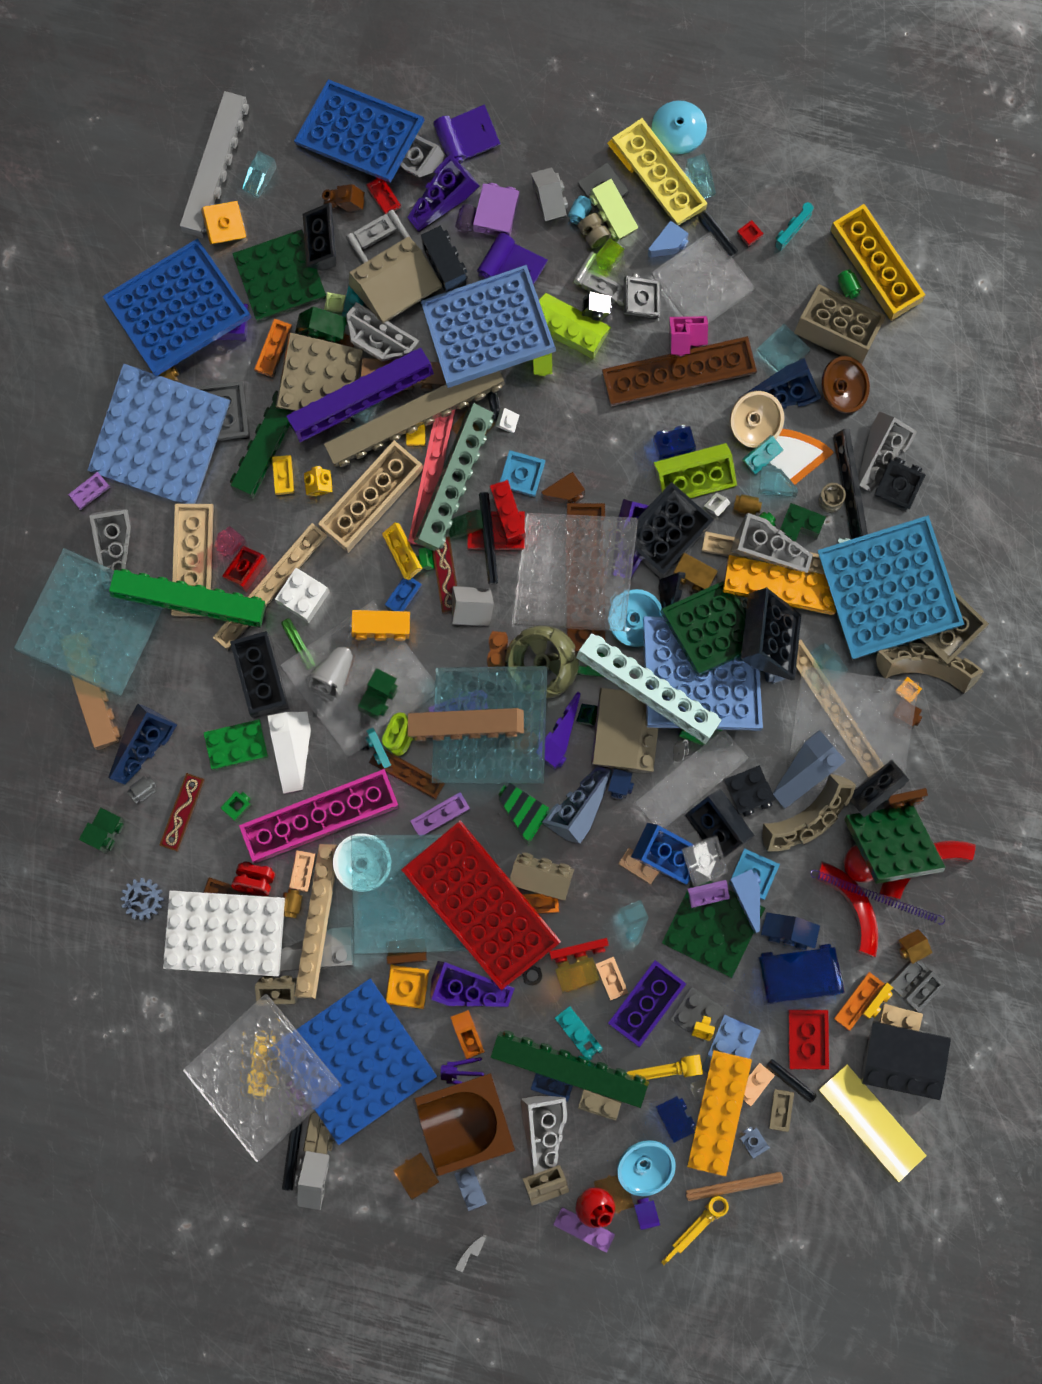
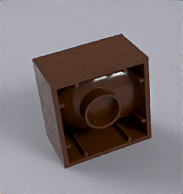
(463, 1125)

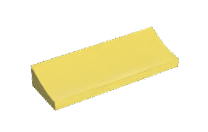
(659, 172)
(872, 1123)

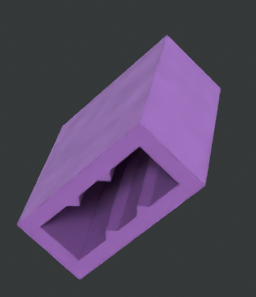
(496, 209)

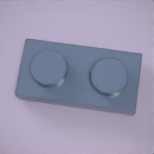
(470, 1188)

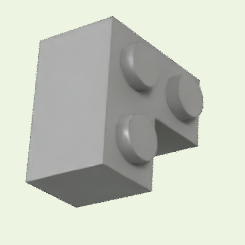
(549, 192)
(311, 1181)

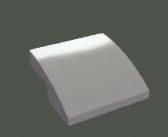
(474, 1249)

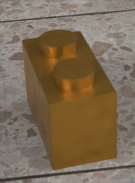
(697, 573)

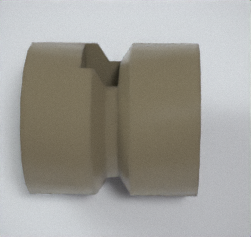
(592, 228)
(831, 497)

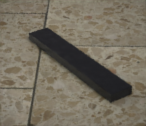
(850, 483)

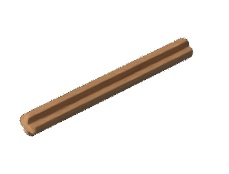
(734, 1186)

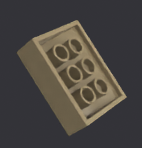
(394, 280)
(839, 324)
(954, 641)
(622, 733)

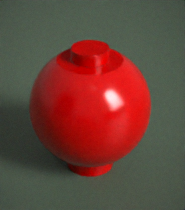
(856, 866)
(595, 1208)

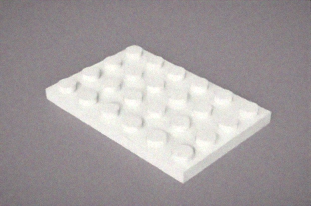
(224, 933)

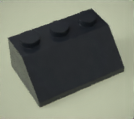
(319, 238)
(719, 818)

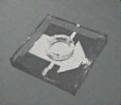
(705, 861)

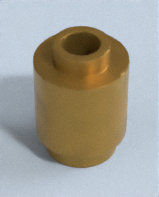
(747, 504)
(292, 903)

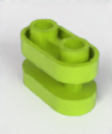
(396, 734)

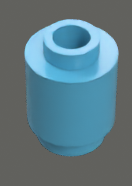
(580, 209)

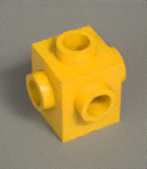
(318, 481)

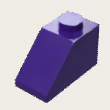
(646, 1213)

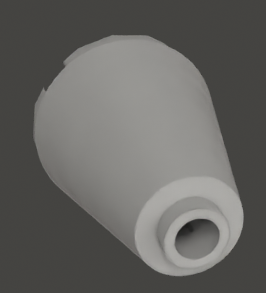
(330, 676)

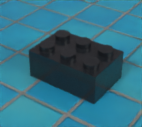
(444, 259)

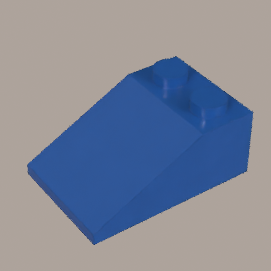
(662, 852)

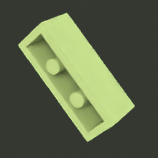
(613, 210)

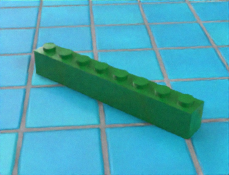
(187, 598)

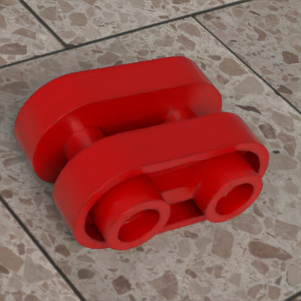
(253, 879)

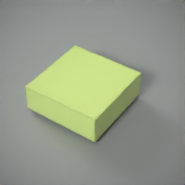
(335, 303)

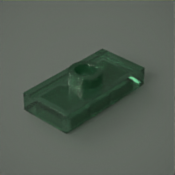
(466, 524)

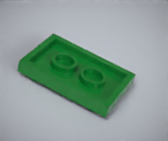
(235, 744)

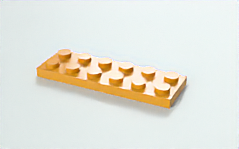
(796, 588)
(719, 1113)

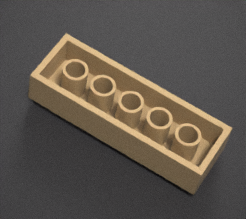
(371, 496)

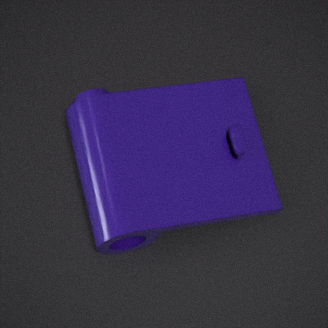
(464, 133)
(506, 256)

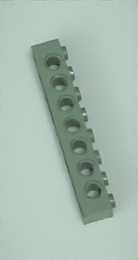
(425, 535)

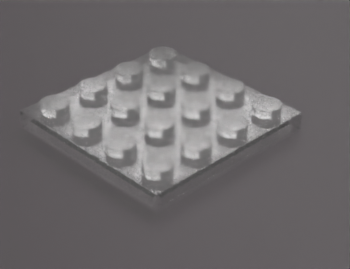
(703, 279)

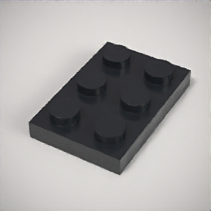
(878, 788)

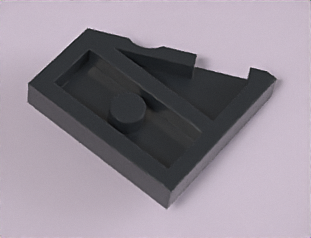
(669, 589)

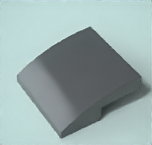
(916, 984)

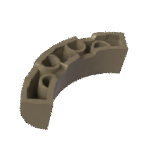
(923, 660)
(813, 819)

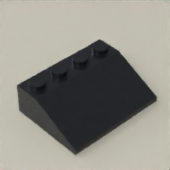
(669, 529)
(771, 634)
(906, 1060)

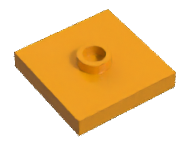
(223, 222)
(407, 986)

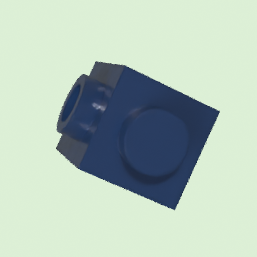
(620, 784)

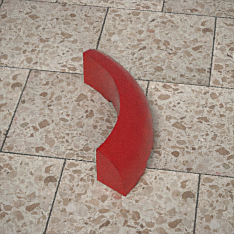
(947, 850)
(860, 906)

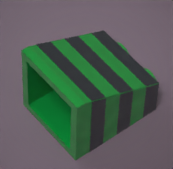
(523, 811)

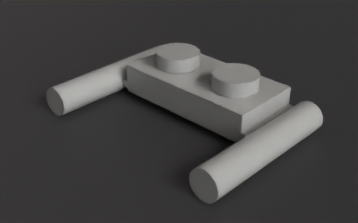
(375, 232)
(599, 284)

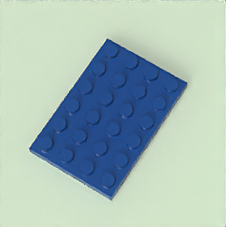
(359, 130)

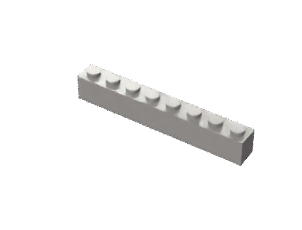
(214, 162)

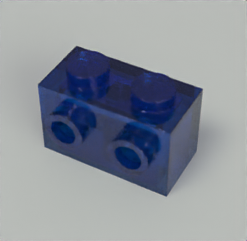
(674, 442)
(675, 1119)

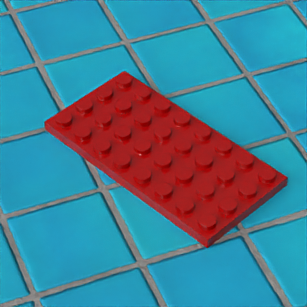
(481, 905)

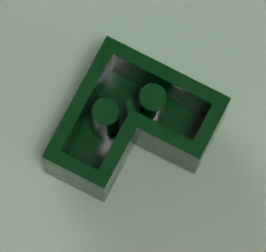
(321, 323)
(803, 521)
(379, 691)
(102, 831)

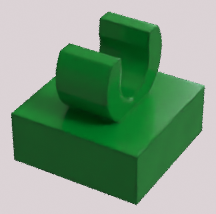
(426, 559)

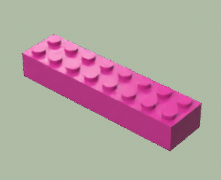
(319, 816)

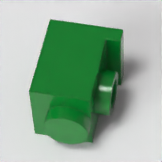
(229, 806)

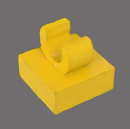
(703, 1030)

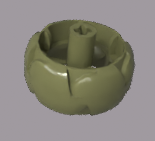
(563, 665)

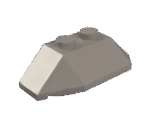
(378, 338)

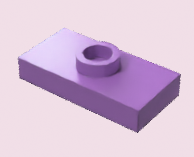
(88, 491)
(708, 893)

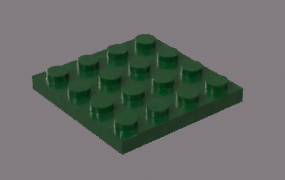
(278, 276)
(708, 627)
(894, 844)
(711, 933)

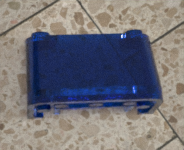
(800, 975)

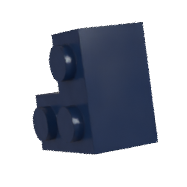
(790, 931)

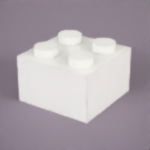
(302, 595)

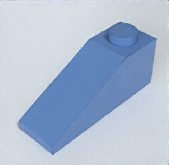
(748, 894)

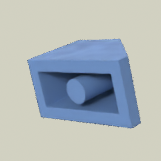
(669, 241)

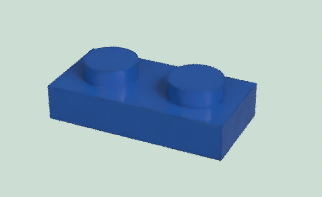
(403, 594)

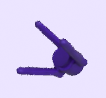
(449, 1072)

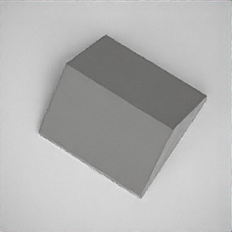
(471, 606)

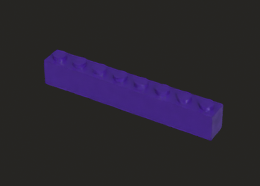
(360, 394)

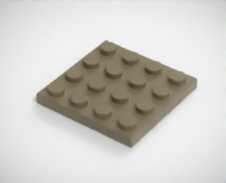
(314, 370)

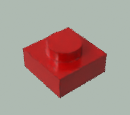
(750, 233)

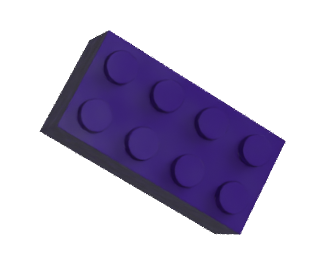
(646, 1003)

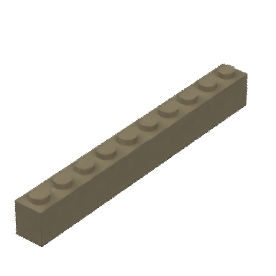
(409, 417)

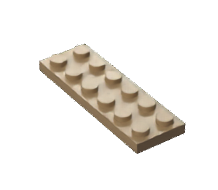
(193, 546)

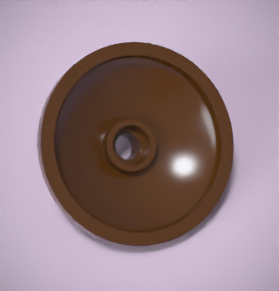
(852, 384)

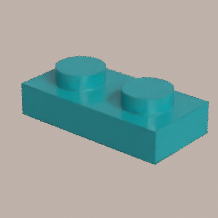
(762, 454)
(380, 756)

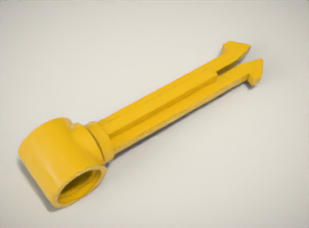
(689, 1067)
(697, 1227)

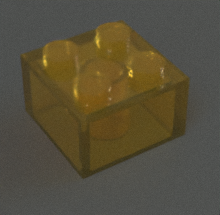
(577, 974)

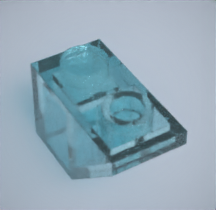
(635, 919)

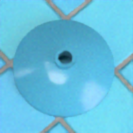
(679, 137)
(639, 604)
(649, 1176)

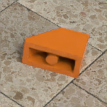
(467, 1034)

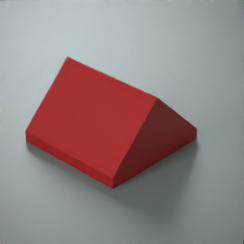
(245, 568)

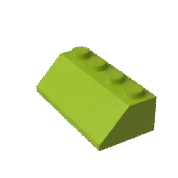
(572, 328)
(698, 471)

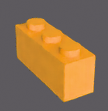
(380, 625)

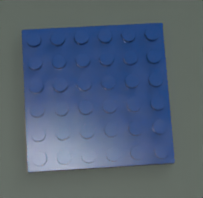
(176, 307)
(368, 1056)

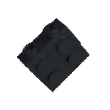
(900, 482)
(749, 791)

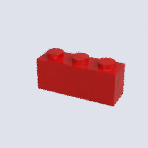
(507, 511)

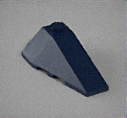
(791, 385)
(142, 737)

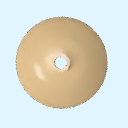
(767, 420)

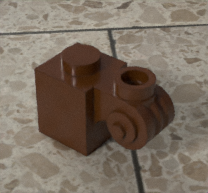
(346, 196)

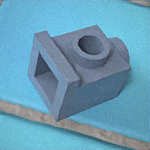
(753, 1150)

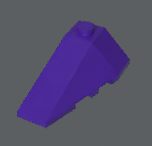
(446, 190)
(558, 740)
(464, 988)

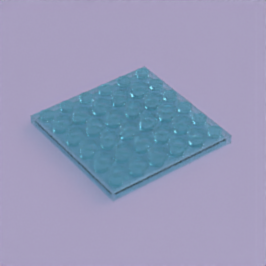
(86, 629)
(492, 759)
(387, 906)

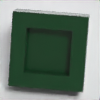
(587, 714)

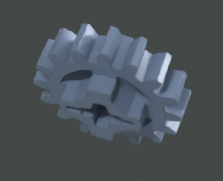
(145, 907)

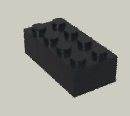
(259, 674)

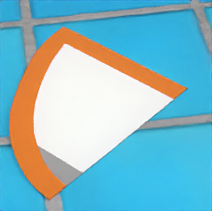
(799, 454)

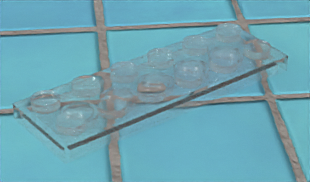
(692, 780)

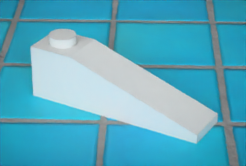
(290, 741)

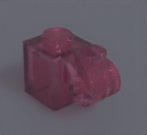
(229, 542)

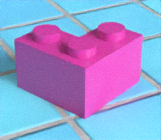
(687, 332)

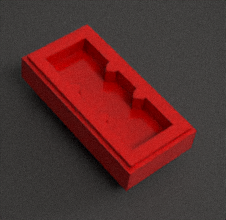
(383, 195)

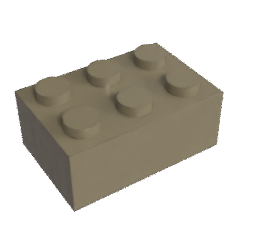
(541, 876)

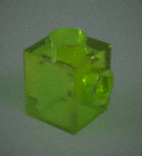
(609, 255)

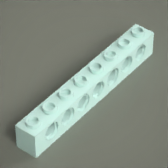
(651, 698)

